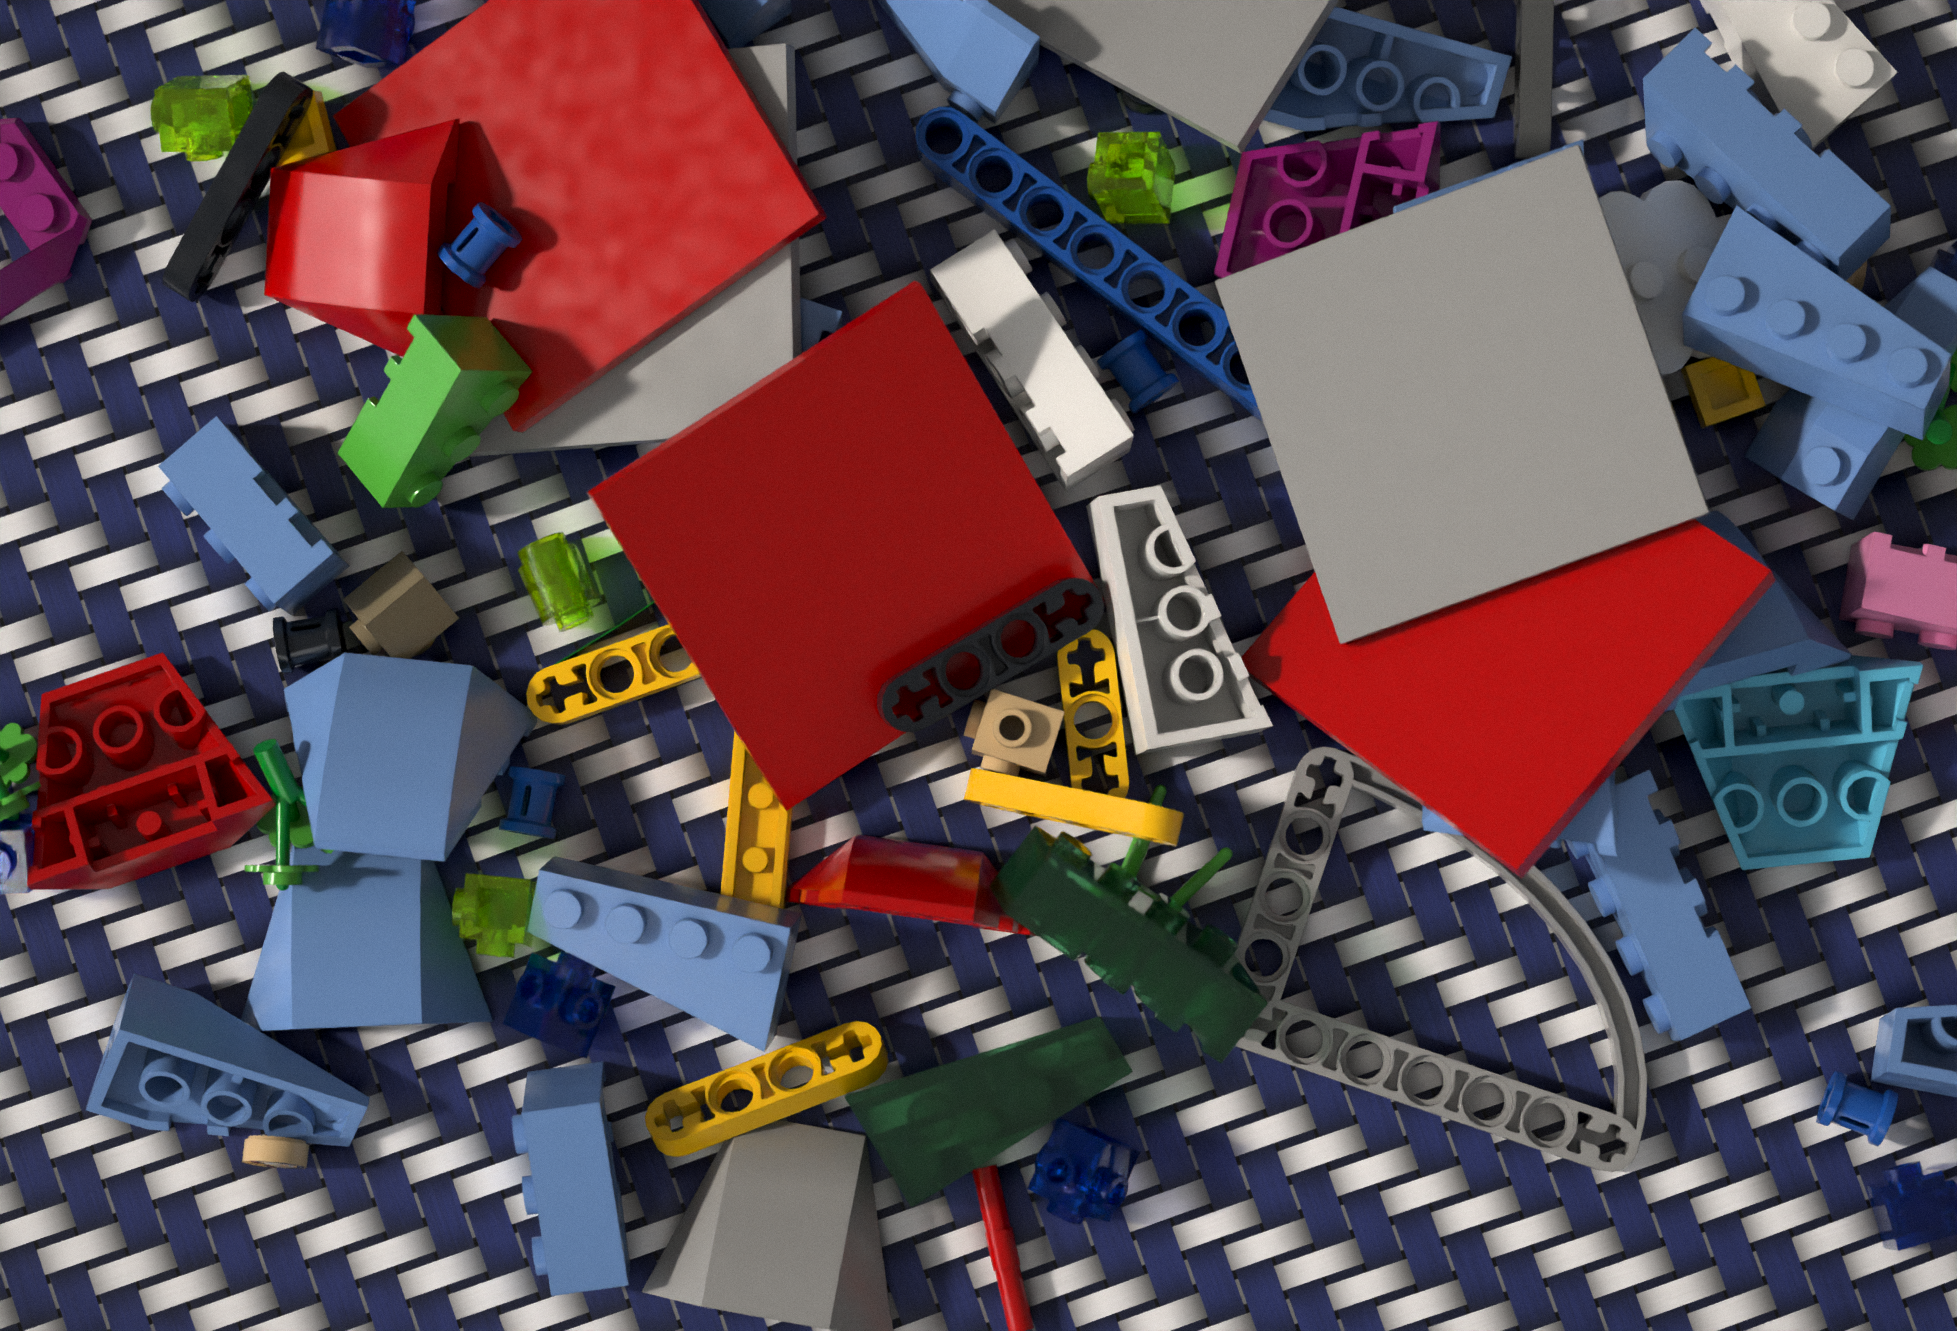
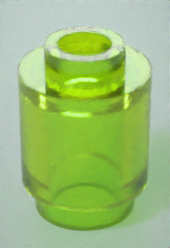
(558, 582)

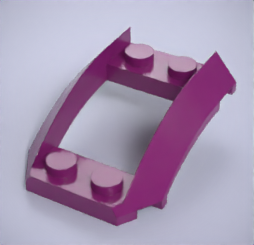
(41, 212)

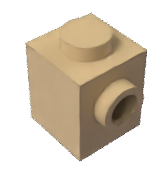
(1013, 733)

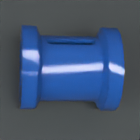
(479, 245)
(1137, 371)
(532, 802)
(1857, 1108)

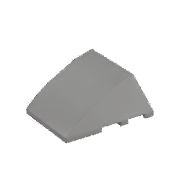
(783, 1233)

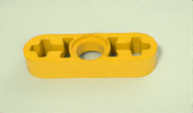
(1103, 671)

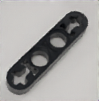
(237, 186)
(986, 647)

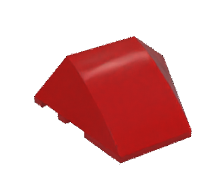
(363, 232)
(134, 780)
(907, 882)

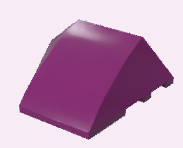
(1319, 190)

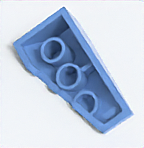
(1385, 74)
(1833, 450)
(198, 1064)

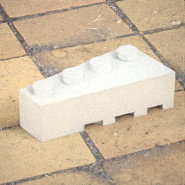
(1802, 58)
(1032, 358)
(1166, 630)

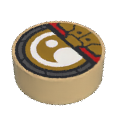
(275, 1152)

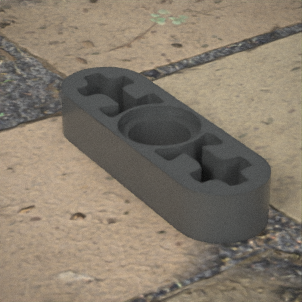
(1533, 78)

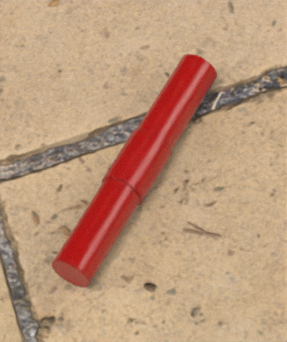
(1002, 1248)

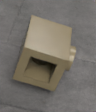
(398, 610)

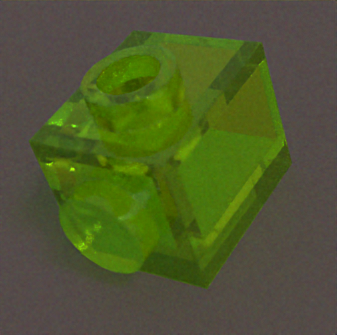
(201, 114)
(1132, 177)
(494, 913)

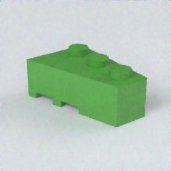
(433, 408)

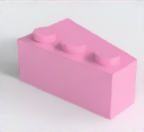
(1902, 591)

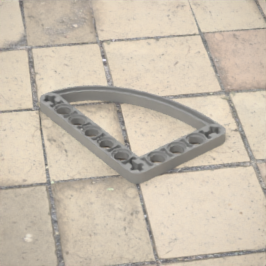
(1400, 1057)

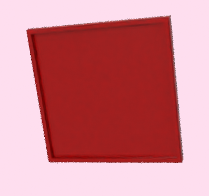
(616, 157)
(840, 537)
(1523, 695)

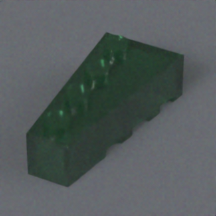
(1130, 938)
(970, 1110)

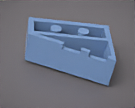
(251, 518)
(572, 1180)

